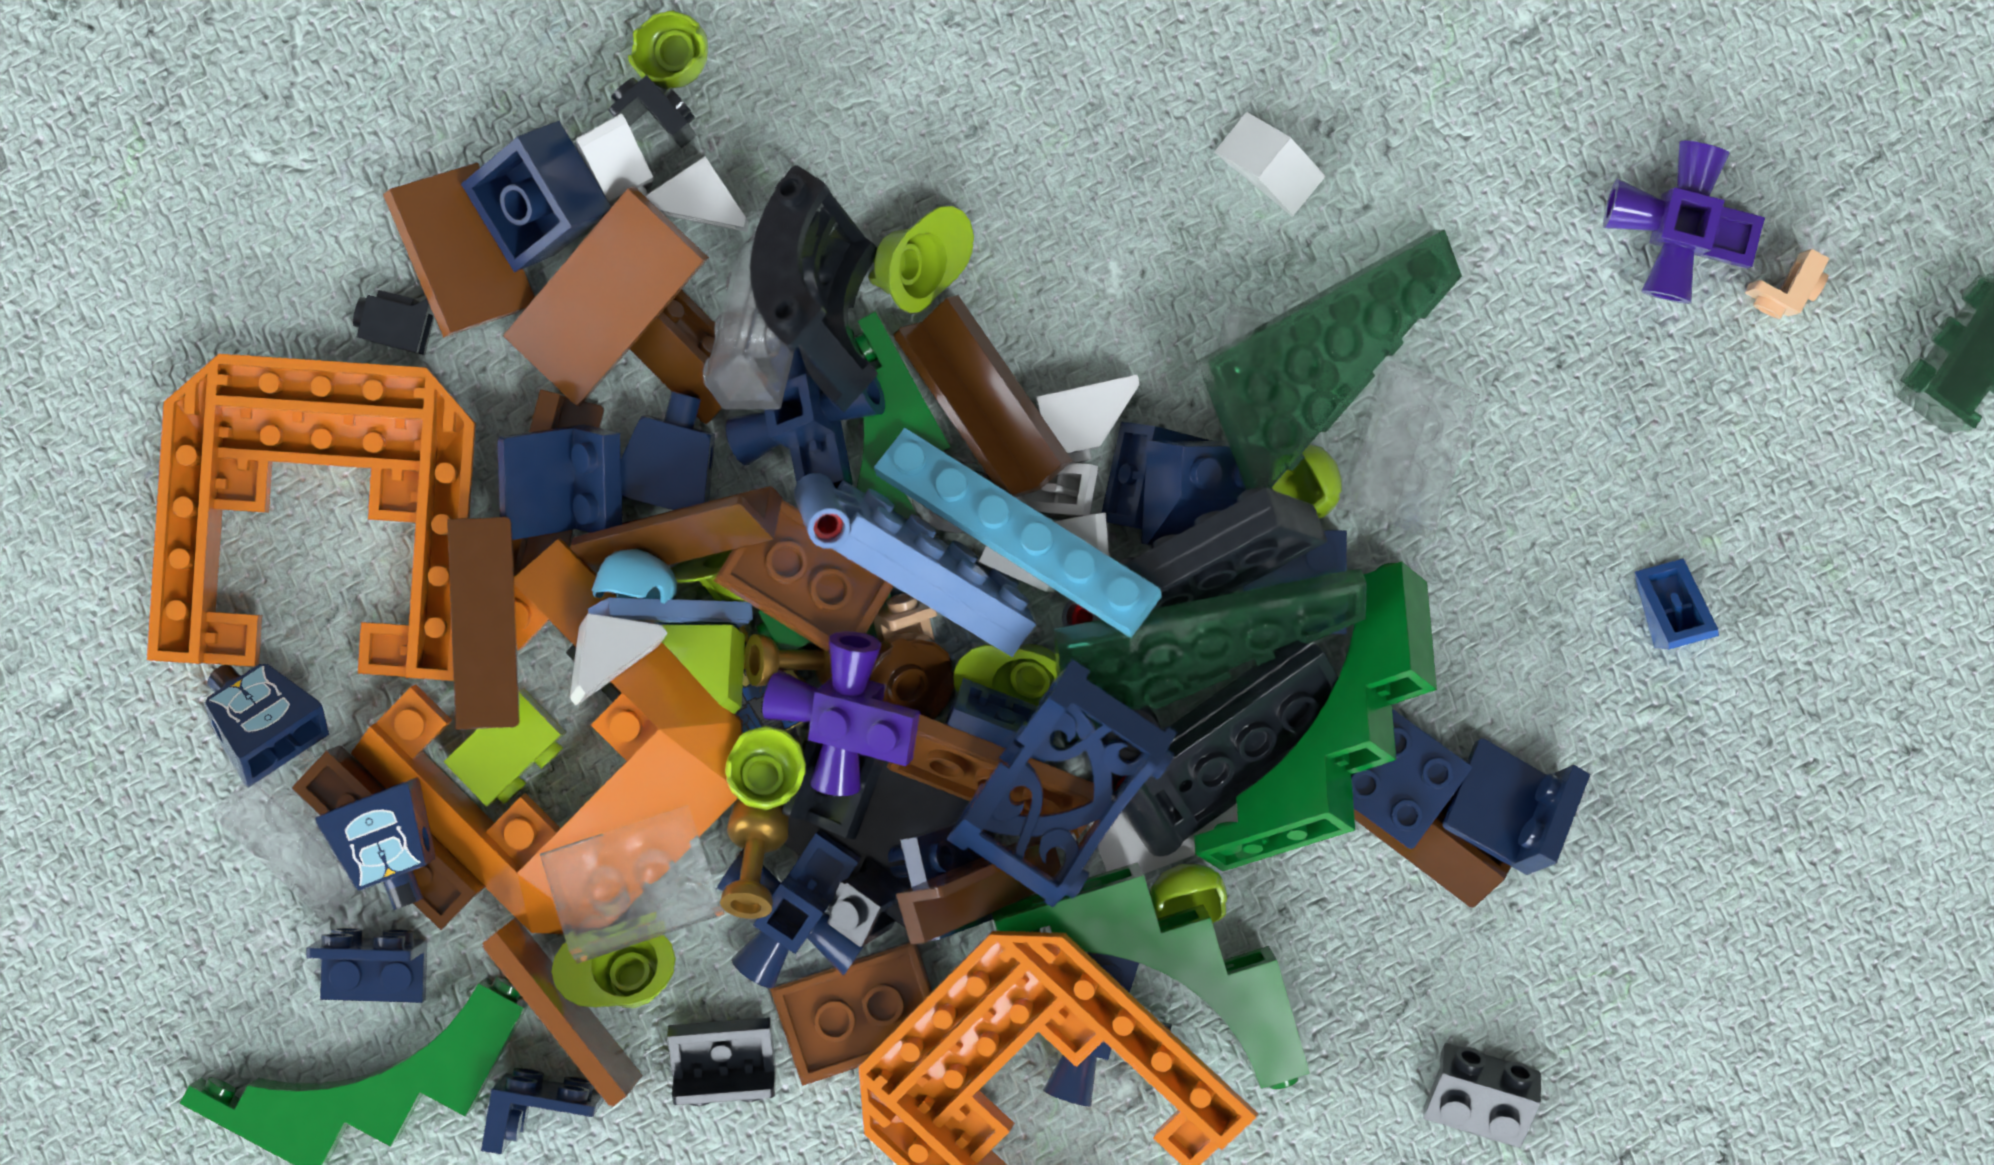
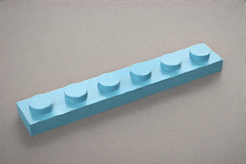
(1018, 532)

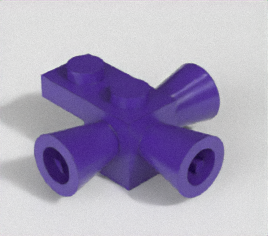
(1686, 222)
(845, 714)

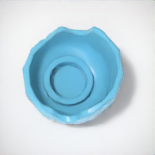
(635, 574)

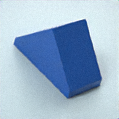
(1674, 606)

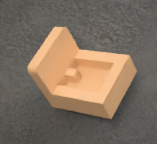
(1802, 283)
(902, 616)

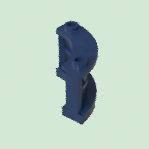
(1062, 709)

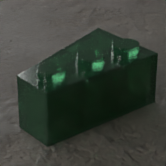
(1960, 365)

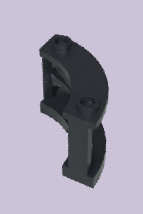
(810, 280)

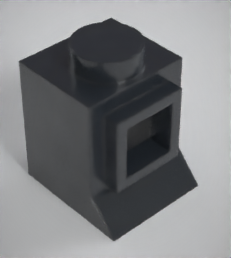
(394, 321)
(861, 902)

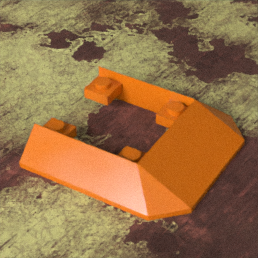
(263, 410)
(660, 724)
(927, 1074)

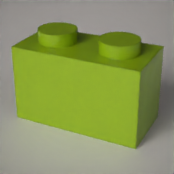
(496, 758)

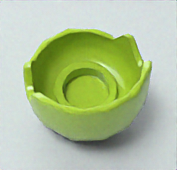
(669, 49)
(1313, 480)
(765, 767)
(1189, 887)

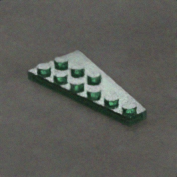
(1313, 360)
(1198, 641)

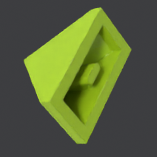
(713, 657)

